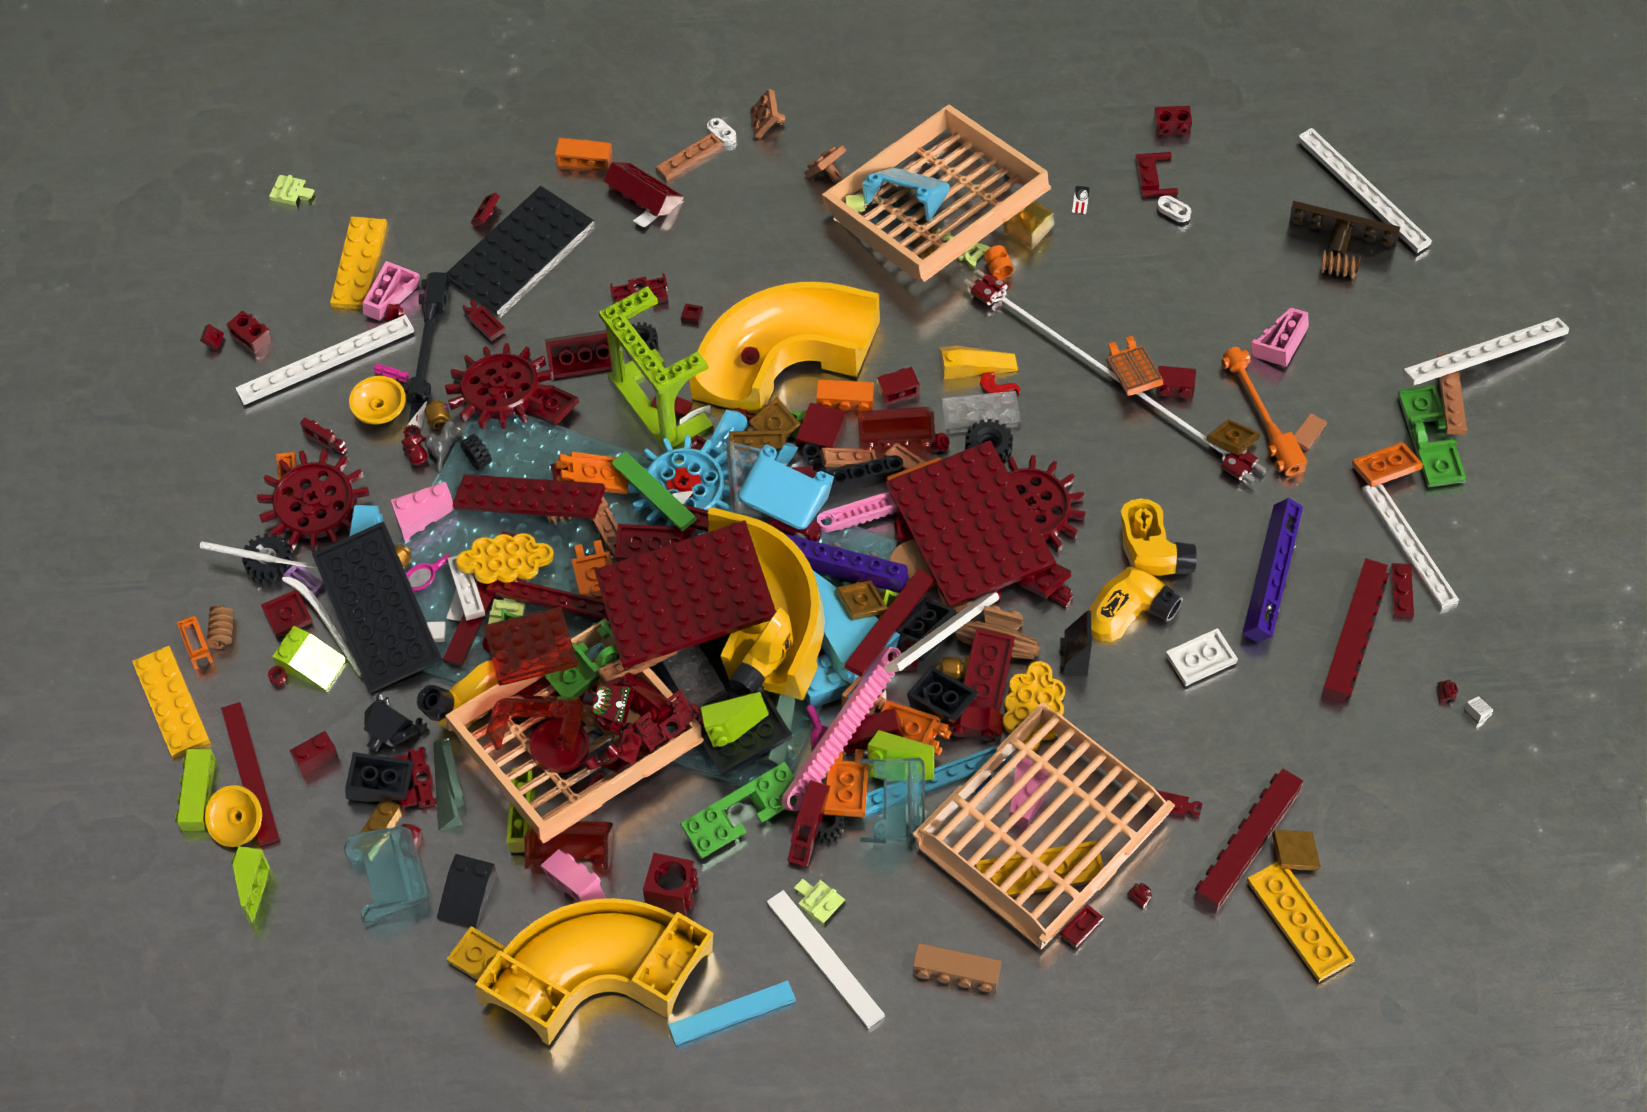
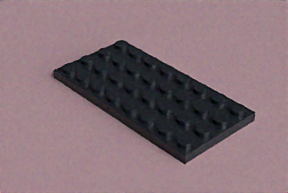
(519, 250)
(377, 607)
(756, 741)

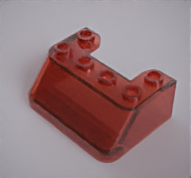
(895, 426)

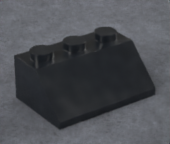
(921, 622)

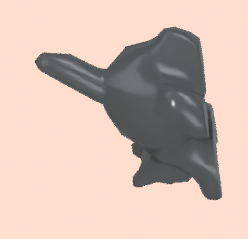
(440, 444)

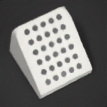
(1478, 709)

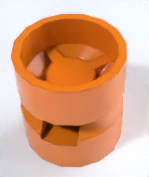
(998, 262)

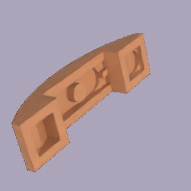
(606, 526)

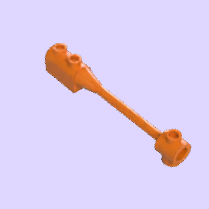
(1283, 446)

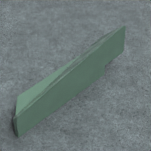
(785, 707)
(448, 787)

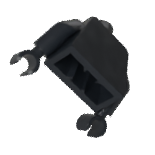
(388, 725)

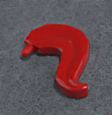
(990, 386)

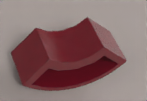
(978, 724)

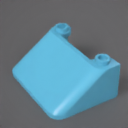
(929, 190)
(737, 421)
(784, 491)

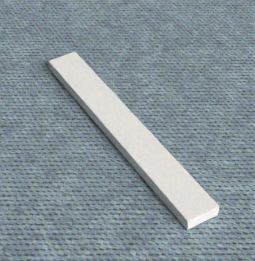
(1410, 546)
(941, 633)
(825, 959)

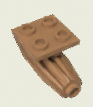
(1003, 623)

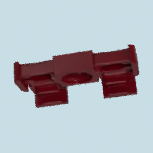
(657, 286)
(652, 732)
(422, 789)

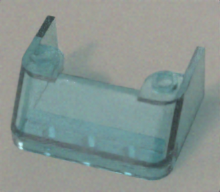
(902, 799)

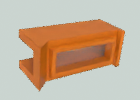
(194, 640)

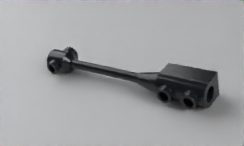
(432, 302)

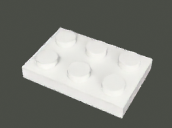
(1201, 657)

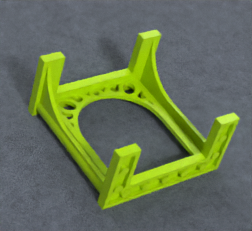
(649, 363)

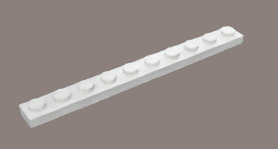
(1364, 189)
(1485, 351)
(324, 359)

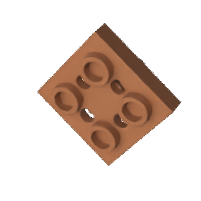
(765, 113)
(825, 163)

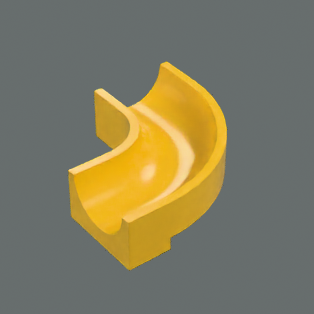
(787, 327)
(792, 589)
(593, 951)

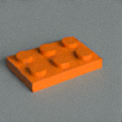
(1387, 464)

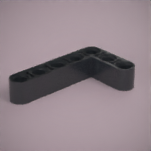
(848, 474)

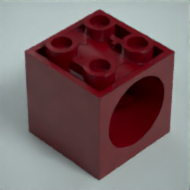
(669, 867)

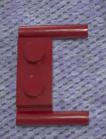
(1148, 174)

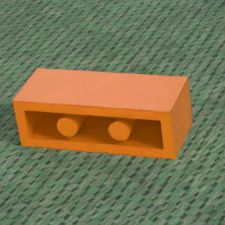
(583, 154)
(845, 395)

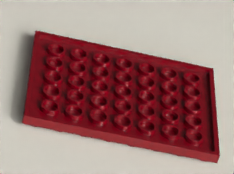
(970, 524)
(685, 594)

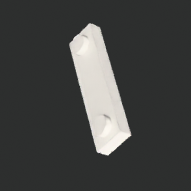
(467, 592)

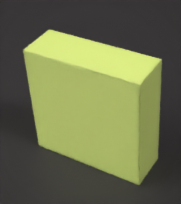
(856, 202)

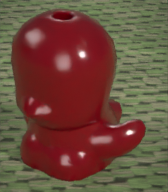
(412, 447)

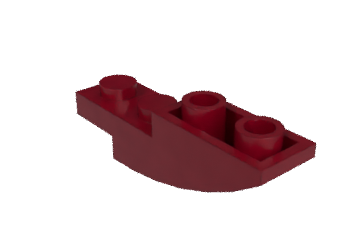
(807, 823)

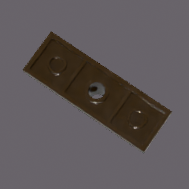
(1343, 226)

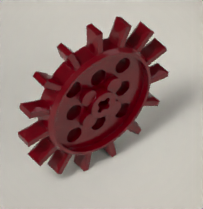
(493, 380)
(312, 499)
(1042, 509)

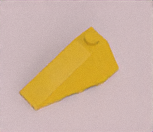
(969, 361)

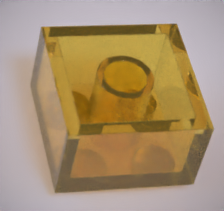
(1030, 224)

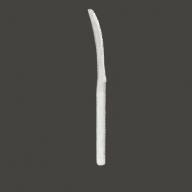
(250, 554)
(324, 615)

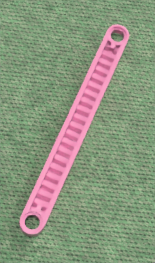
(858, 512)
(841, 729)

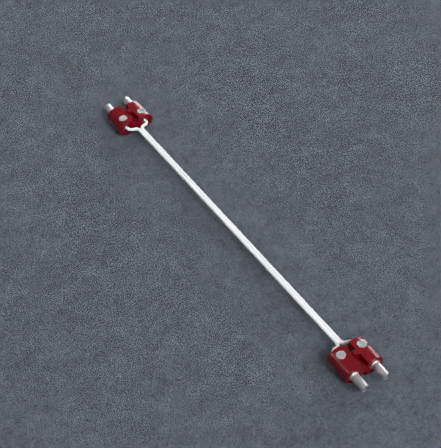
(993, 288)

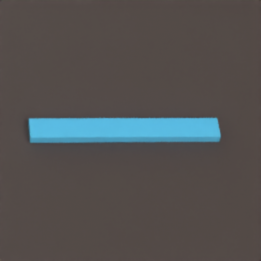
(943, 777)

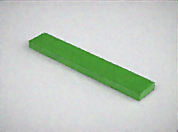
(654, 491)

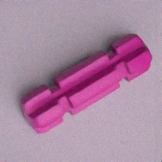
(391, 372)

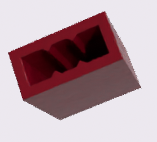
(821, 426)

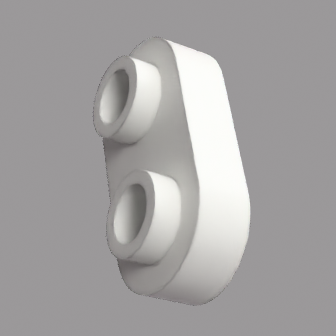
(720, 129)
(1175, 210)

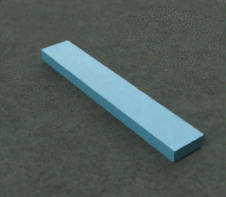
(731, 1013)

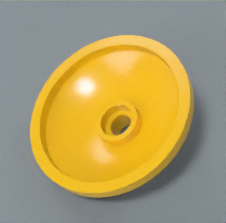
(377, 392)
(223, 816)

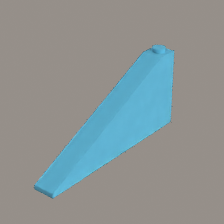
(842, 634)

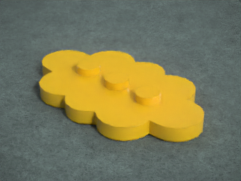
(504, 558)
(1027, 693)

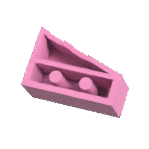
(390, 287)
(1282, 339)
(421, 508)
(1026, 791)
(572, 877)

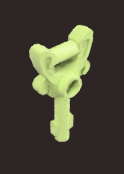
(970, 260)

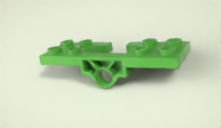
(1439, 459)
(576, 680)
(711, 826)

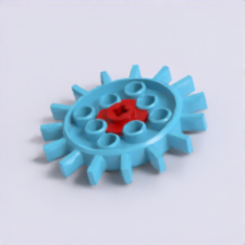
(685, 480)

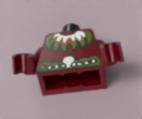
(612, 702)
(620, 753)

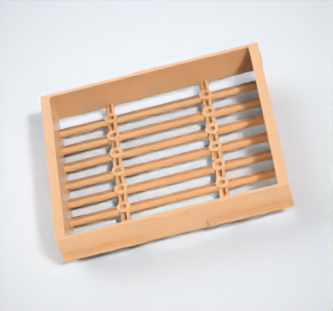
(972, 137)
(591, 798)
(979, 883)

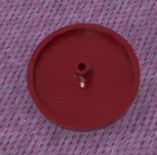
(550, 751)

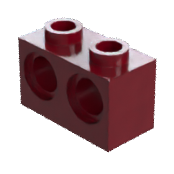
(1172, 120)
(249, 331)

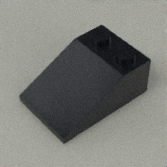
(1077, 646)
(941, 695)
(377, 778)
(466, 891)

